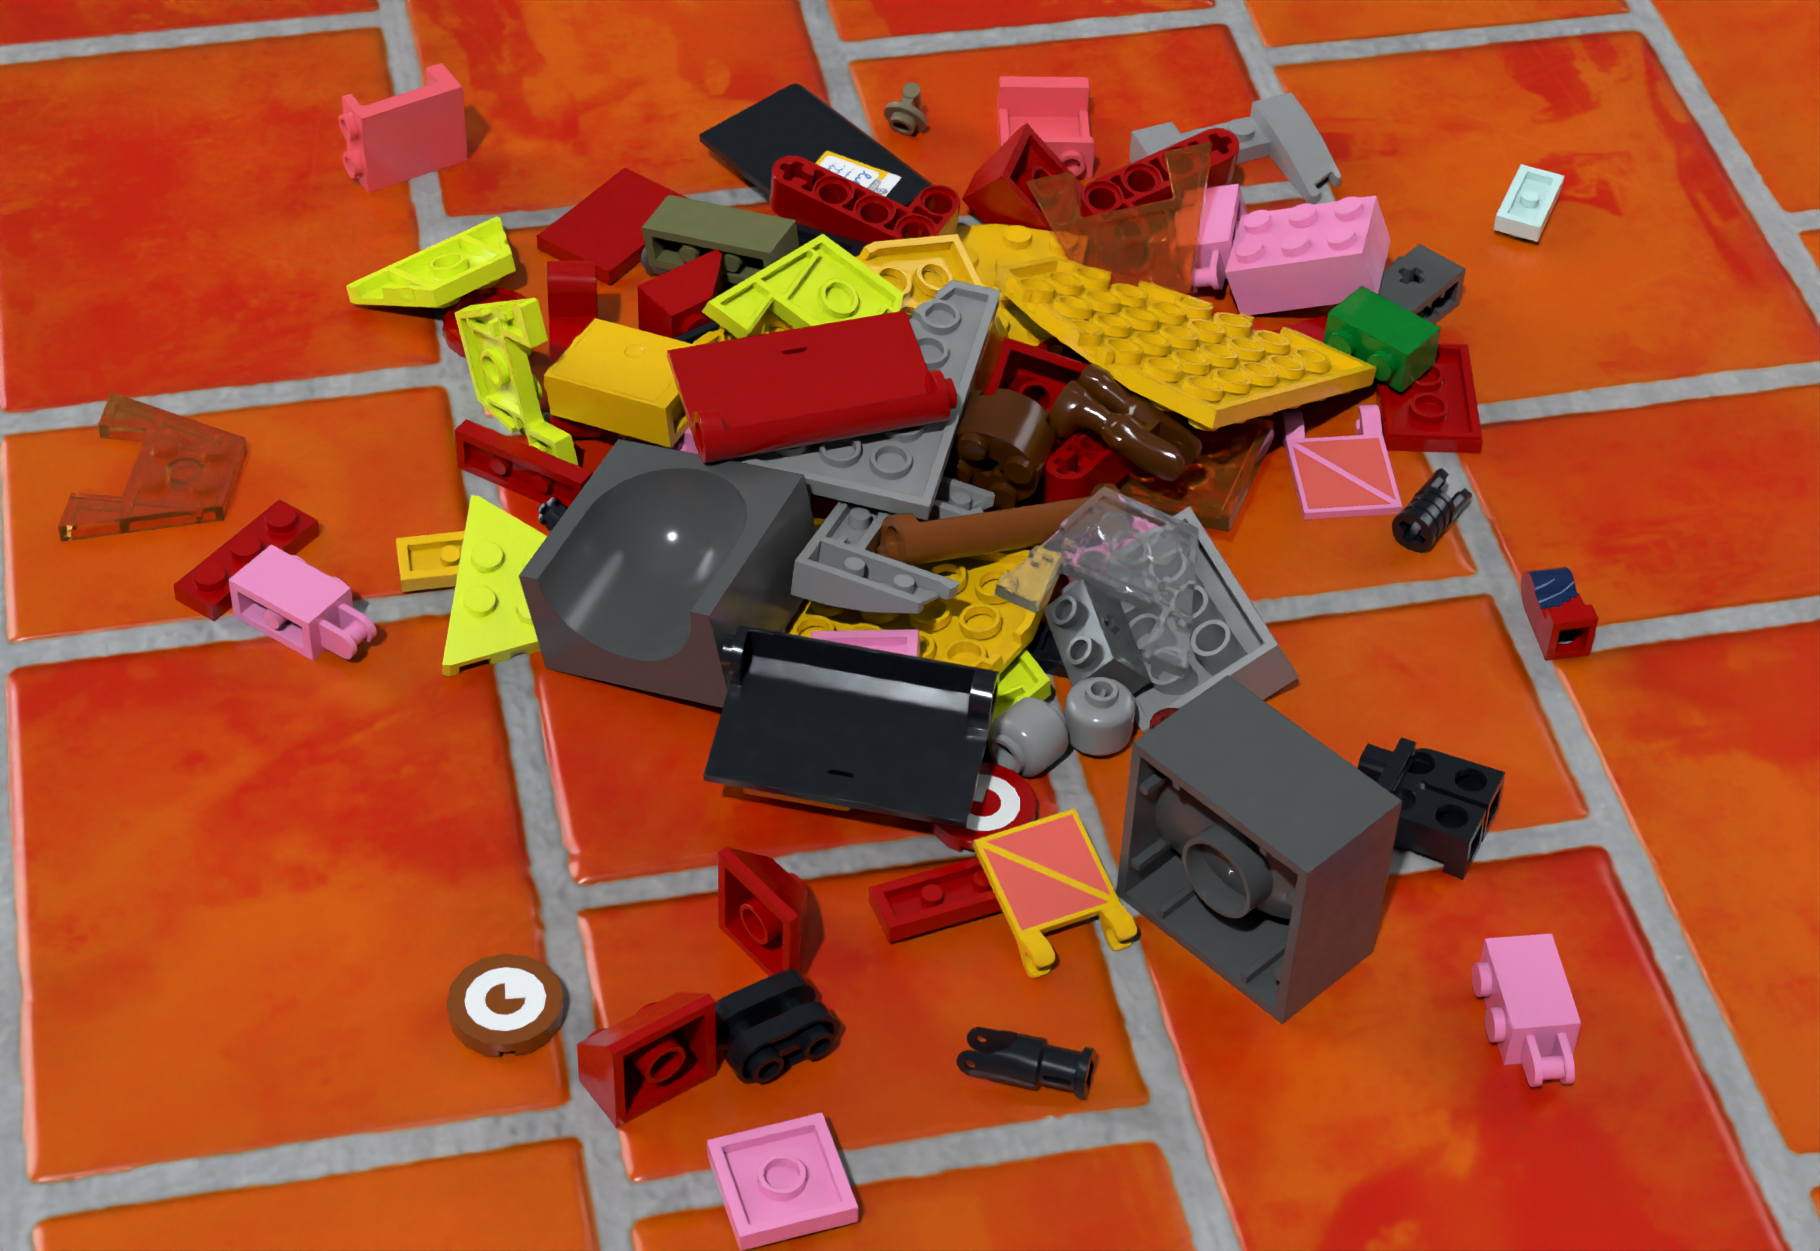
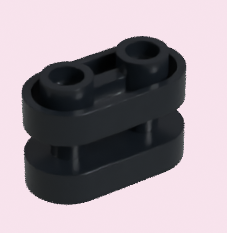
(773, 1026)

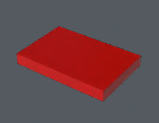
(607, 225)
(1436, 409)

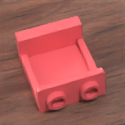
(1055, 111)
(405, 132)

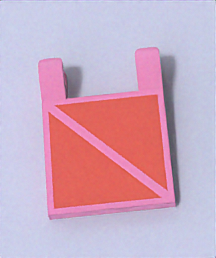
(1342, 472)

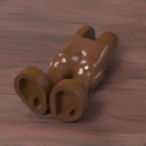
(1125, 423)

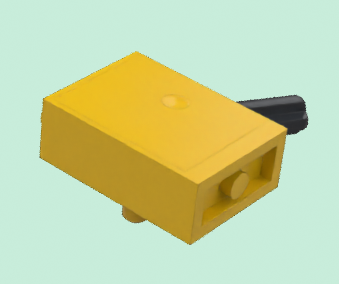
(621, 382)

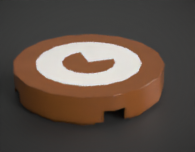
(505, 1005)

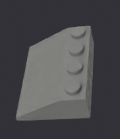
(1224, 639)

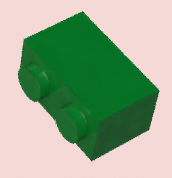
(1383, 336)

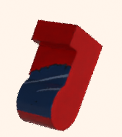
(1555, 606)

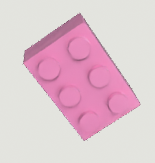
(1307, 255)

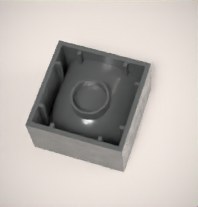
(664, 566)
(1256, 847)

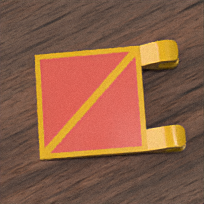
(1050, 879)

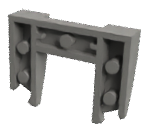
(1274, 129)
(845, 573)

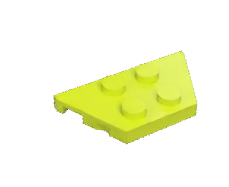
(440, 272)
(488, 602)

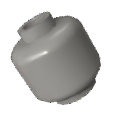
(1099, 716)
(1028, 736)

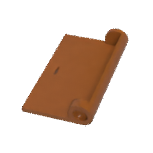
(977, 534)

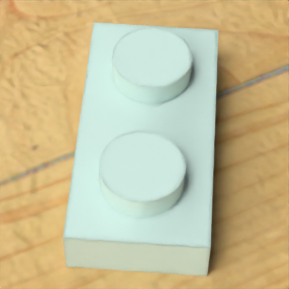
(1528, 203)

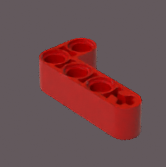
(1149, 179)
(848, 209)
(570, 311)
(1083, 464)

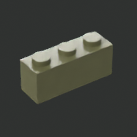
(690, 228)

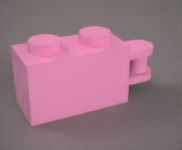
(1219, 226)
(298, 605)
(1528, 1005)

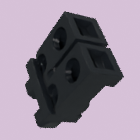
(1443, 798)

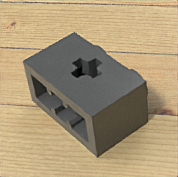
(1424, 283)
(1095, 637)

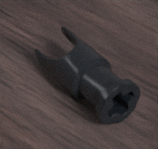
(1027, 1061)

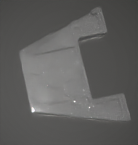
(1124, 553)

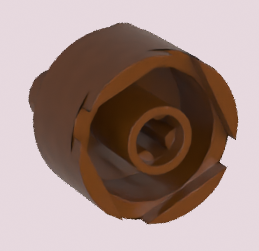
(1002, 445)

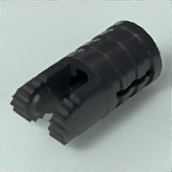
(1428, 513)

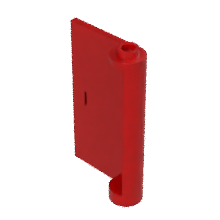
(808, 386)

